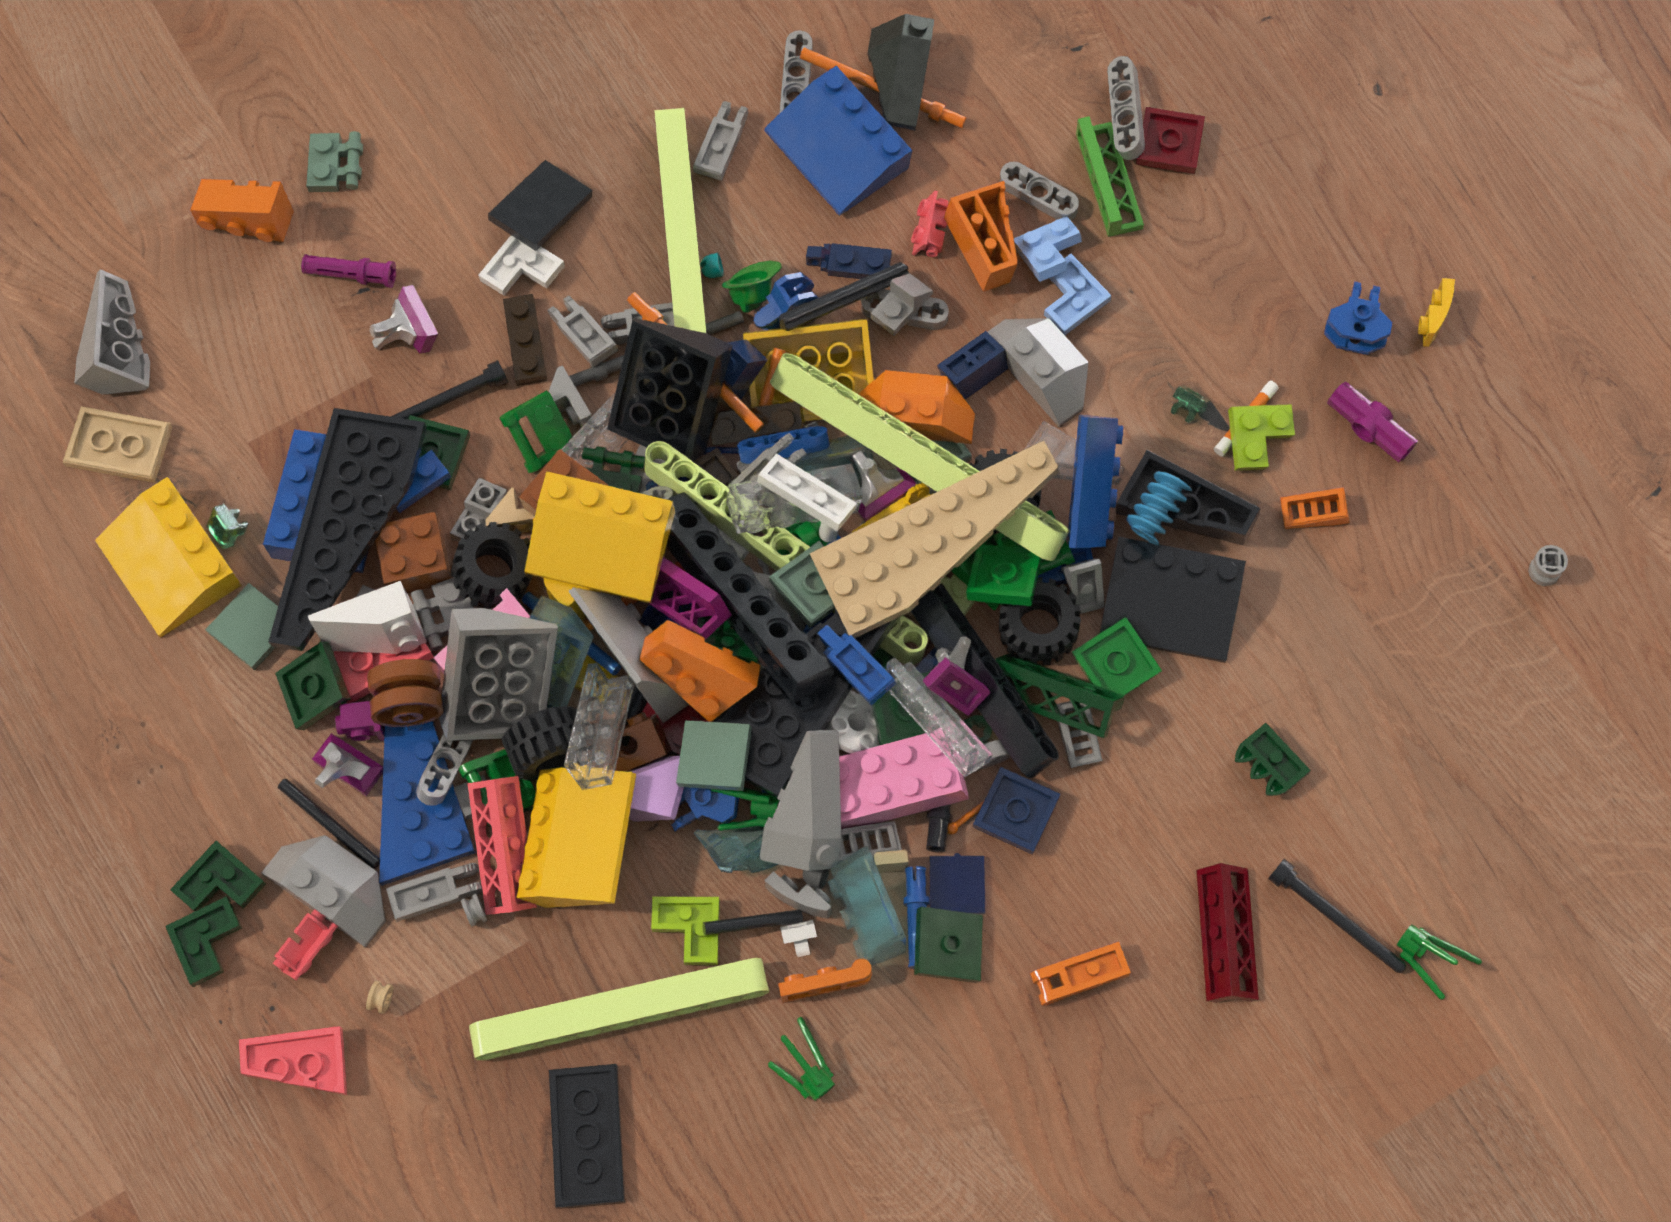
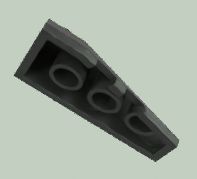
(899, 66)

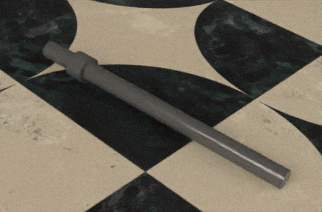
(602, 370)

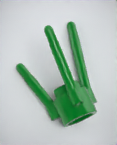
(762, 805)
(1418, 941)
(815, 1081)

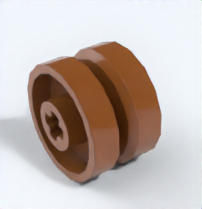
(405, 693)

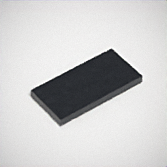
(586, 1136)

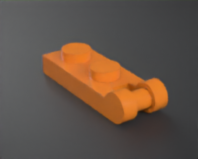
(1081, 973)
(826, 981)

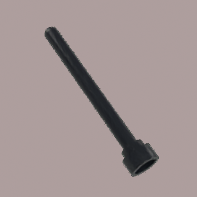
(491, 376)
(1286, 877)

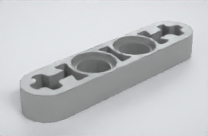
(789, 82)
(1130, 106)

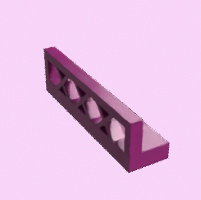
(688, 590)

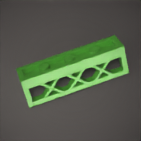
(1102, 180)

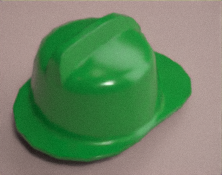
(752, 284)

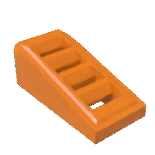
(1328, 519)

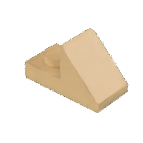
(509, 513)

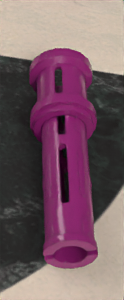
(363, 270)

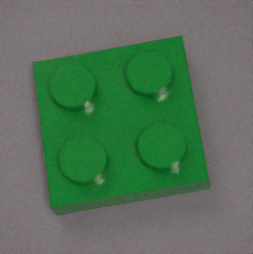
(1003, 575)
(1117, 659)

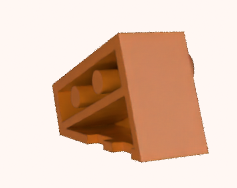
(243, 209)
(984, 234)
(698, 671)

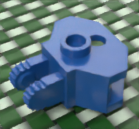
(785, 297)
(1359, 321)
(706, 804)

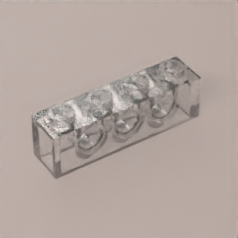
(750, 517)

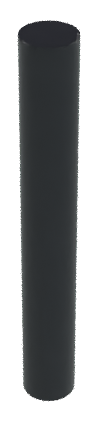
(752, 922)

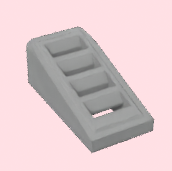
(1066, 736)
(864, 832)

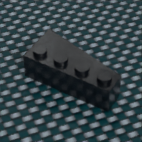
(1208, 507)

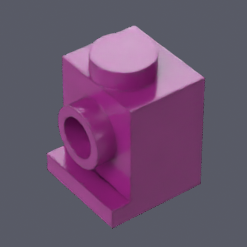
(357, 723)

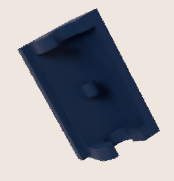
(975, 364)

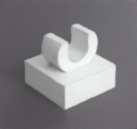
(799, 934)

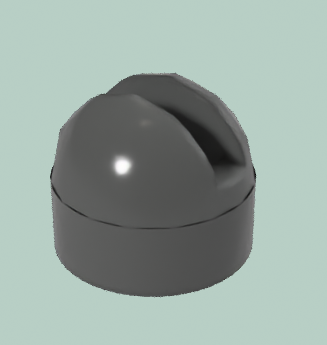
(816, 878)

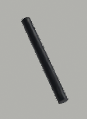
(329, 823)

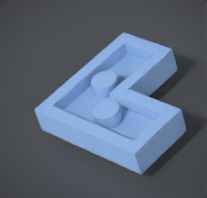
(1042, 247)
(1081, 296)

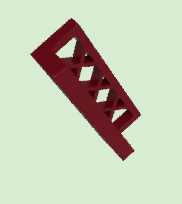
(1222, 932)

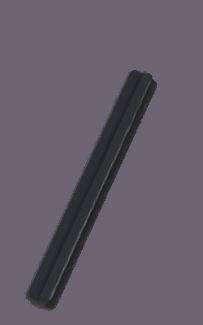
(841, 297)

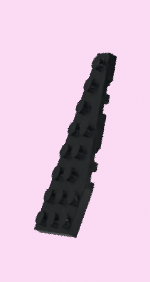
(355, 490)
(781, 724)

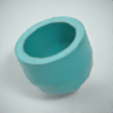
(712, 266)

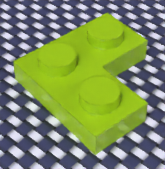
(1251, 428)
(687, 916)

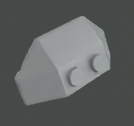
(1044, 365)
(331, 883)

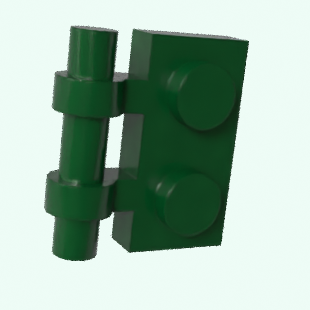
(621, 479)

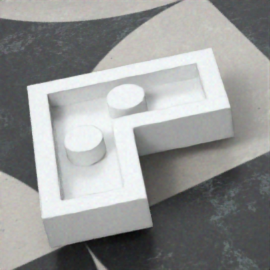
(517, 259)

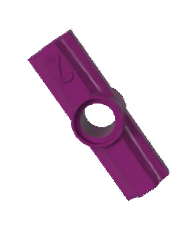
(1372, 422)

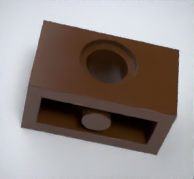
(650, 740)

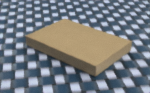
(117, 444)

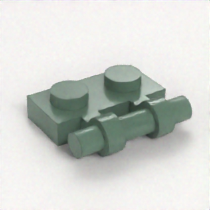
(325, 159)

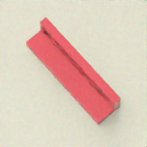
(506, 844)

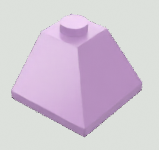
(655, 790)

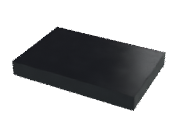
(540, 205)

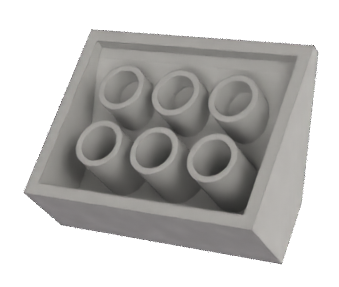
(625, 638)
(494, 672)

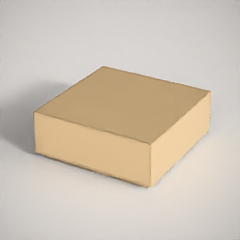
(891, 861)

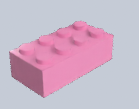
(897, 781)

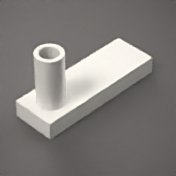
(808, 494)

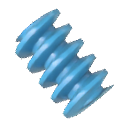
(1157, 506)

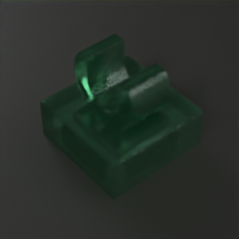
(1191, 400)
(224, 525)

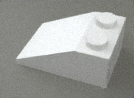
(371, 623)

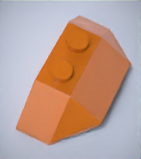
(923, 403)

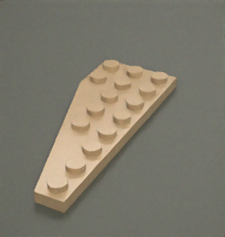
(905, 555)

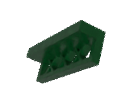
(1062, 685)

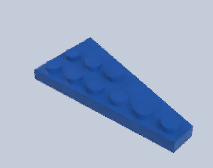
(414, 833)

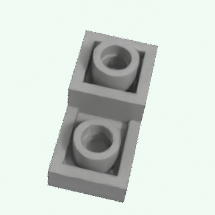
(478, 506)
(808, 900)

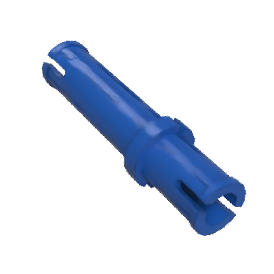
(915, 898)

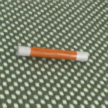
(1261, 399)

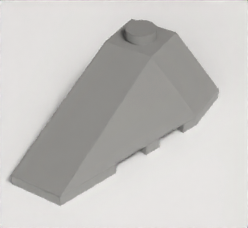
(110, 345)
(808, 817)

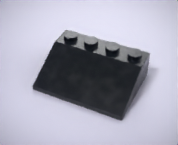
(669, 387)
(1175, 597)

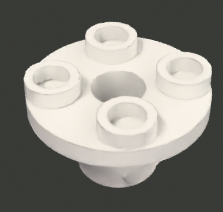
(855, 724)

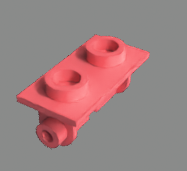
(925, 234)
(296, 958)

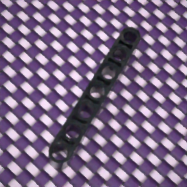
(1003, 707)

